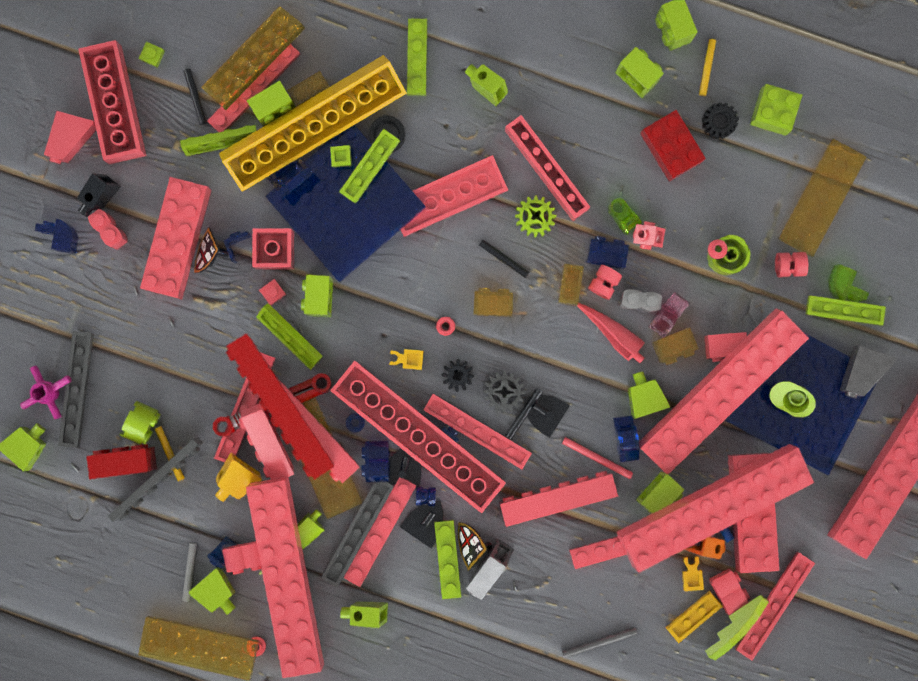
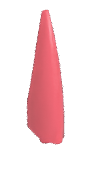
(620, 337)

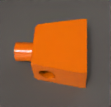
(709, 547)

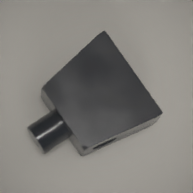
(97, 193)

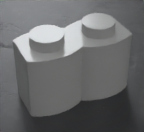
(646, 302)

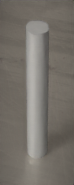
(189, 571)

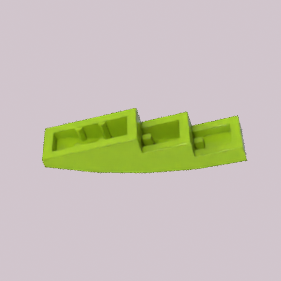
(741, 623)

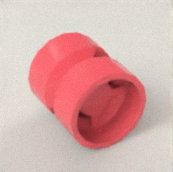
(791, 264)
(606, 275)

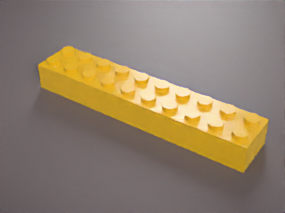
(312, 123)

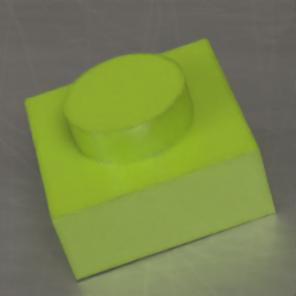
(151, 54)
(341, 156)

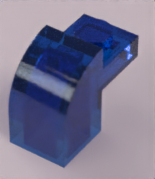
(64, 235)
(627, 439)

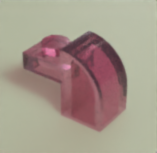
(667, 317)

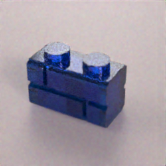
(607, 253)

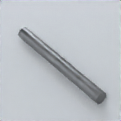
(599, 642)

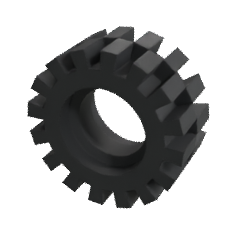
(731, 118)

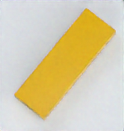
(694, 616)

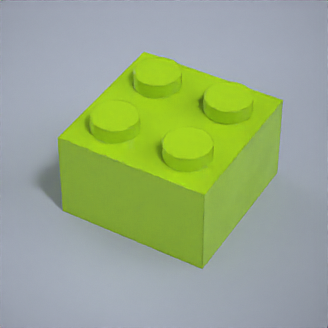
(675, 24)
(639, 72)
(271, 103)
(776, 109)
(317, 296)
(660, 493)

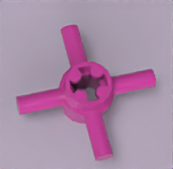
(40, 388)

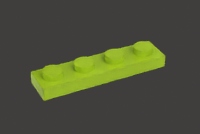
(417, 57)
(215, 141)
(369, 166)
(845, 310)
(289, 336)
(447, 559)

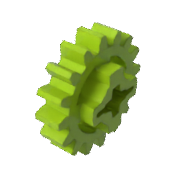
(529, 222)

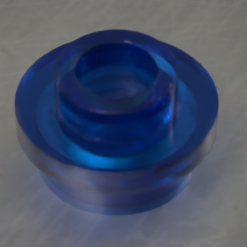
(350, 418)

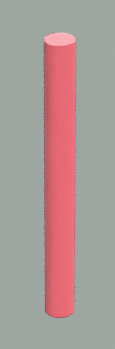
(598, 458)

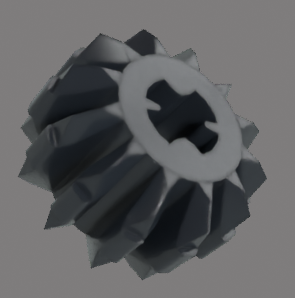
(463, 377)

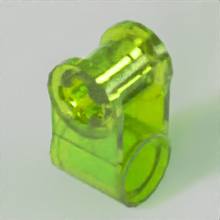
(624, 217)

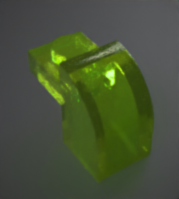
(841, 286)

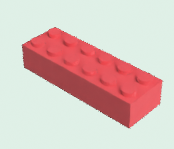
(112, 102)
(175, 238)
(757, 534)

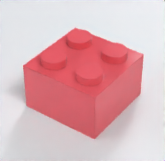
(273, 248)

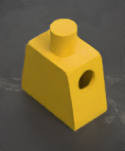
(235, 477)

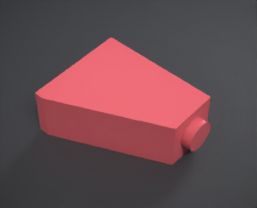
(67, 137)

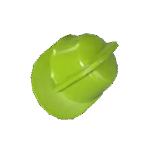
(792, 399)

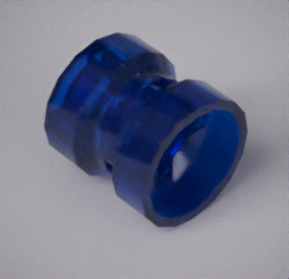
(425, 496)

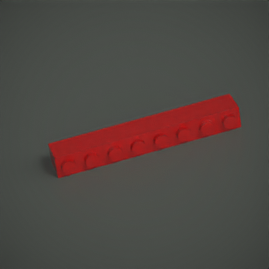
(280, 405)

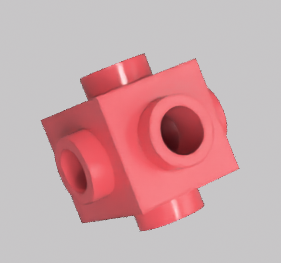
(648, 235)

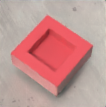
(272, 292)

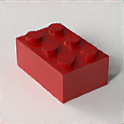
(672, 145)
(121, 461)

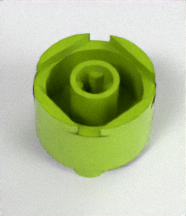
(739, 252)
(139, 422)

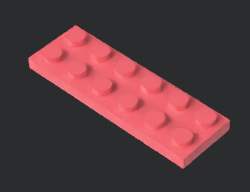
(457, 193)

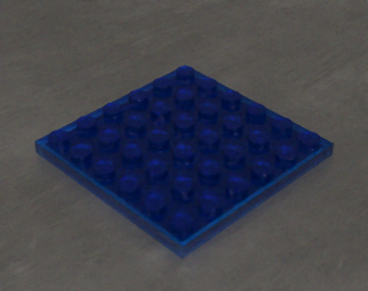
(333, 225)
(826, 428)

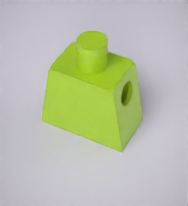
(487, 83)
(645, 396)
(24, 446)
(214, 592)
(366, 614)

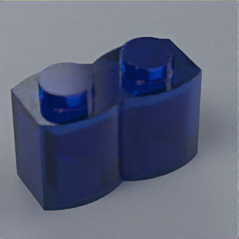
(376, 461)

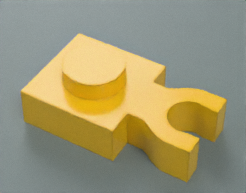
(411, 359)
(692, 577)

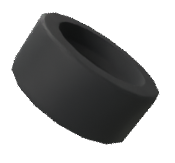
(387, 120)

